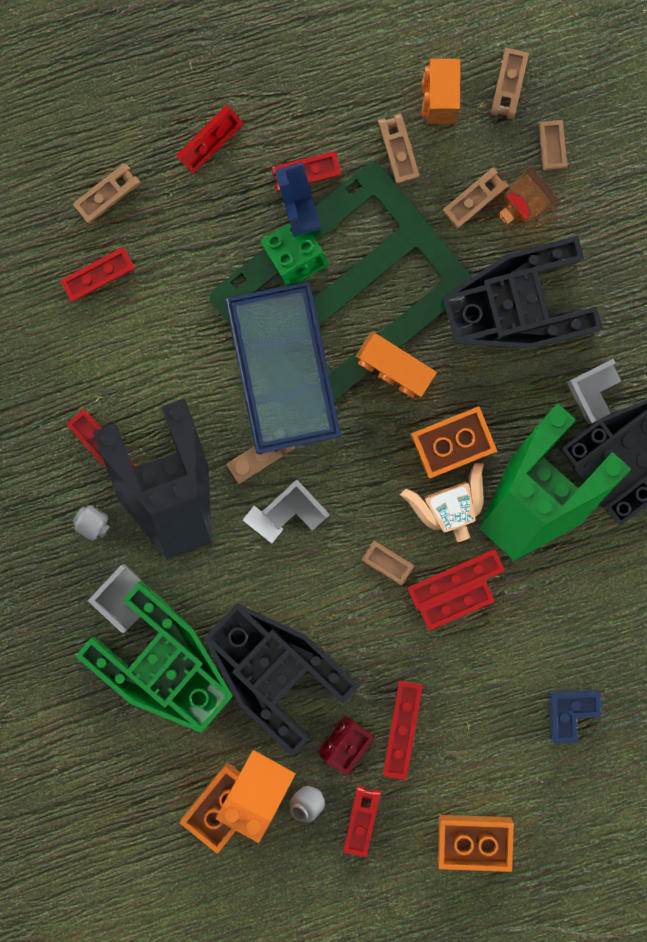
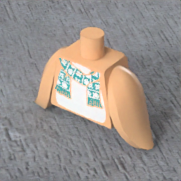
(451, 507)

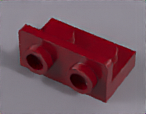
(345, 745)

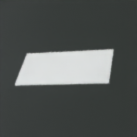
(262, 524)

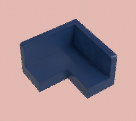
(298, 199)
(566, 707)

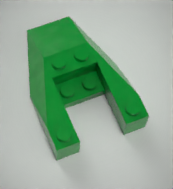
(536, 500)
(173, 672)

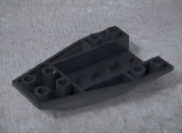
(626, 437)

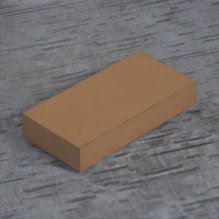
(552, 145)
(387, 562)

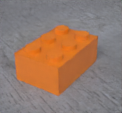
(441, 91)
(395, 365)
(453, 442)
(202, 815)
(475, 843)

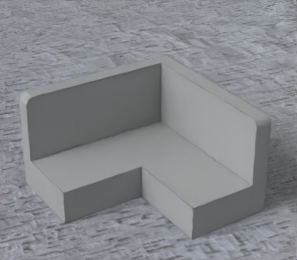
(587, 390)
(298, 501)
(110, 598)

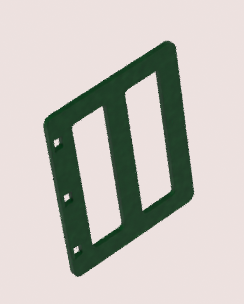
(412, 233)

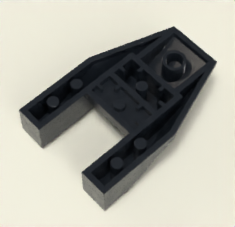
(507, 302)
(168, 494)
(264, 661)

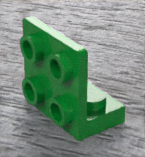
(294, 256)

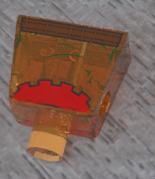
(527, 198)

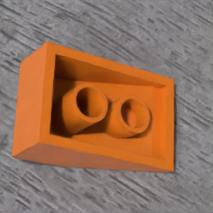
(255, 796)

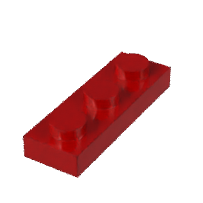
(209, 139)
(97, 274)
(457, 605)

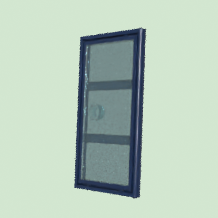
(283, 367)

